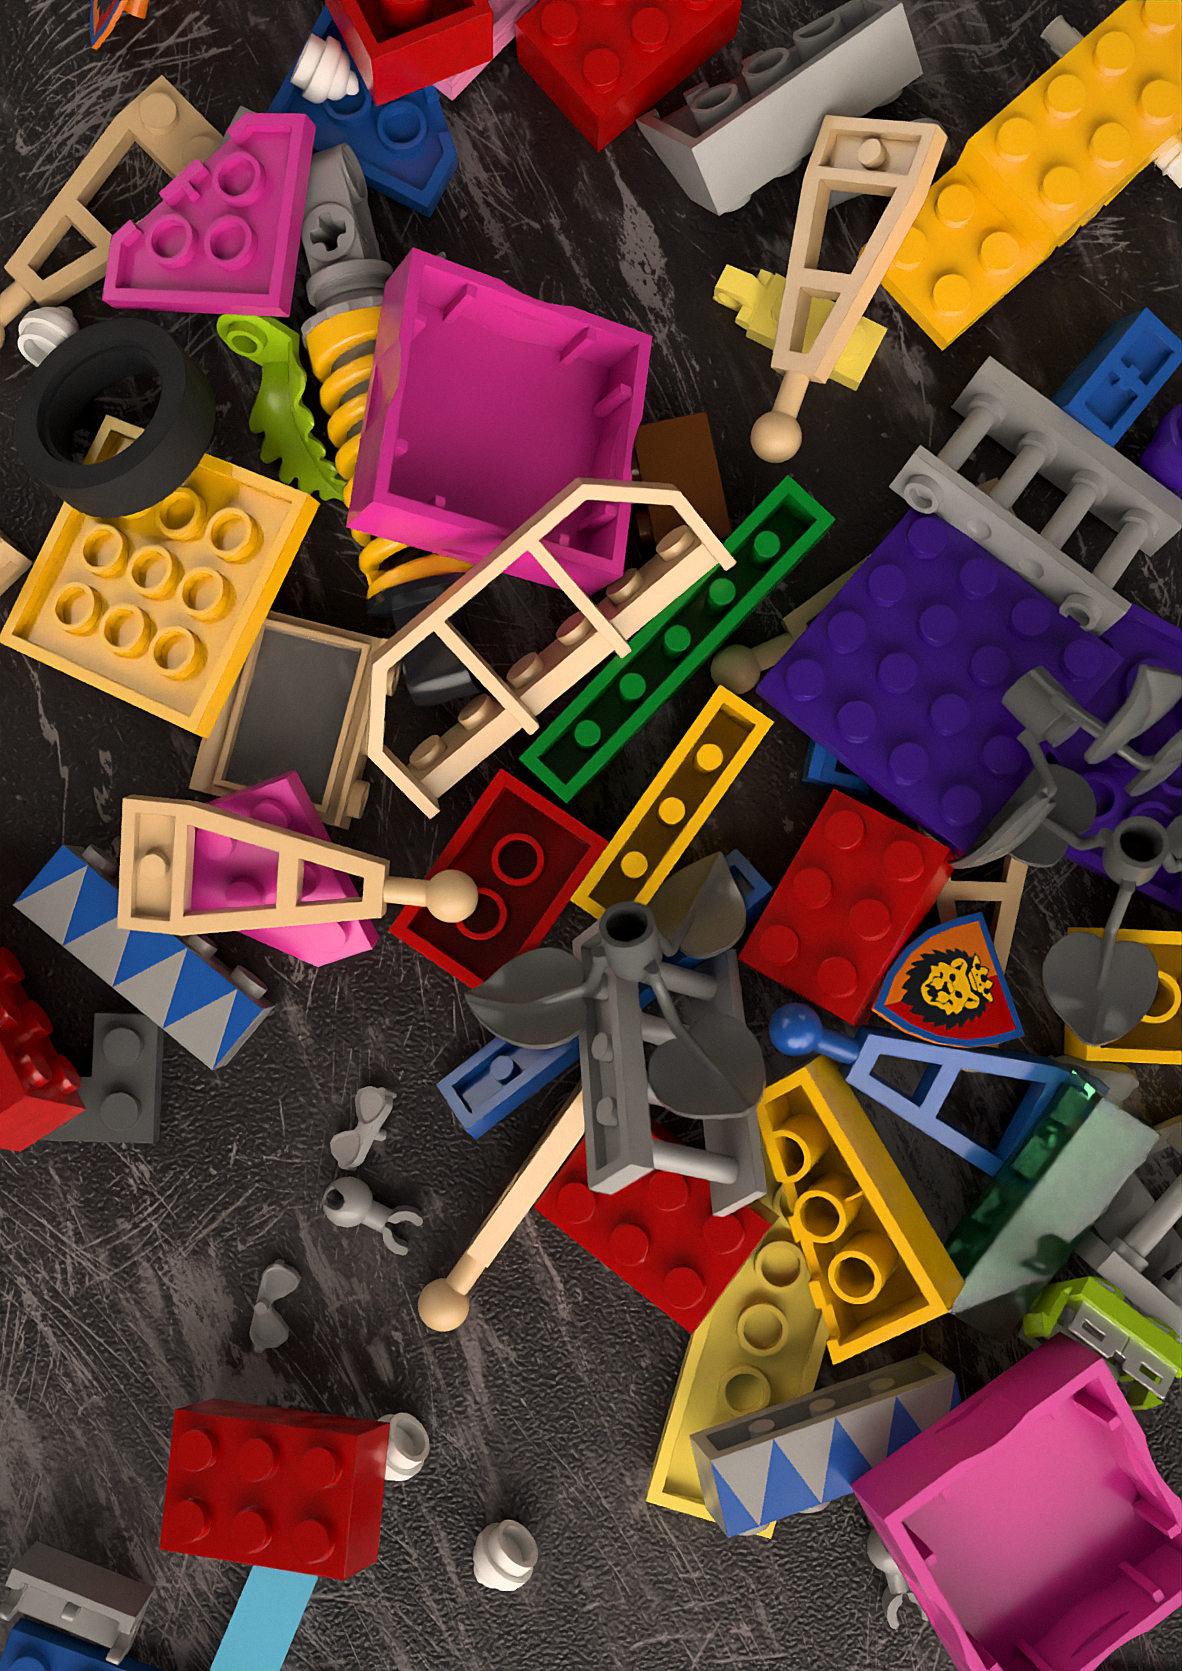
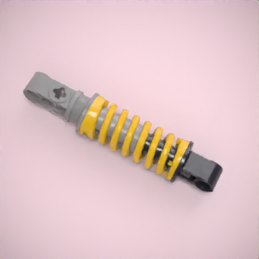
(341, 343)

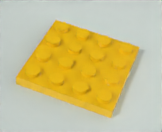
(164, 596)

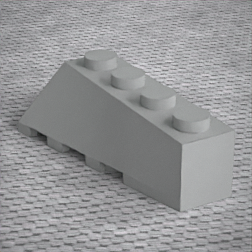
(770, 116)

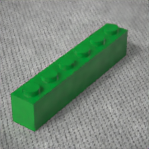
(676, 643)

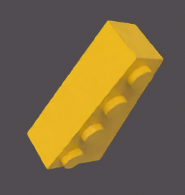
(858, 1223)

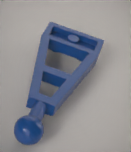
(798, 1031)

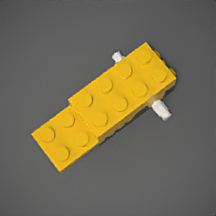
(1046, 167)

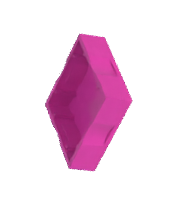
(488, 414)
(1033, 1519)

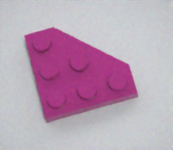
(223, 229)
(246, 875)

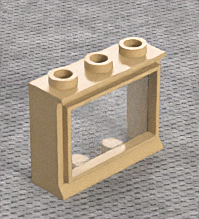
(300, 709)

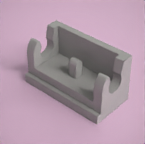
(77, 1598)

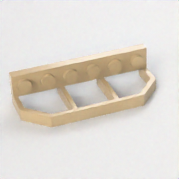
(541, 678)

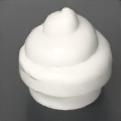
(324, 71)
(44, 330)
(406, 1446)
(504, 1555)

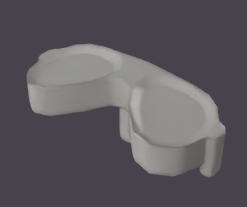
(1116, 1076)
(372, 1109)
(267, 1325)

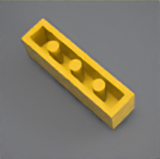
(674, 804)

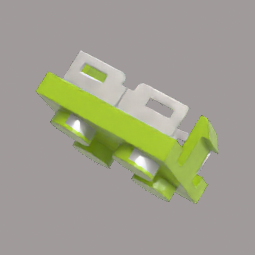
(1097, 1317)

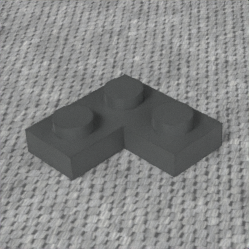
(124, 1084)

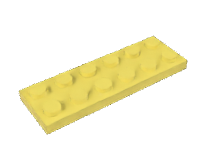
(747, 1355)

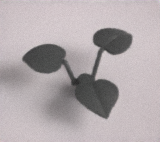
(1055, 716)
(1091, 981)
(702, 1072)

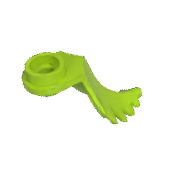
(279, 403)

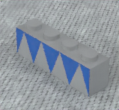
(161, 974)
(817, 1443)

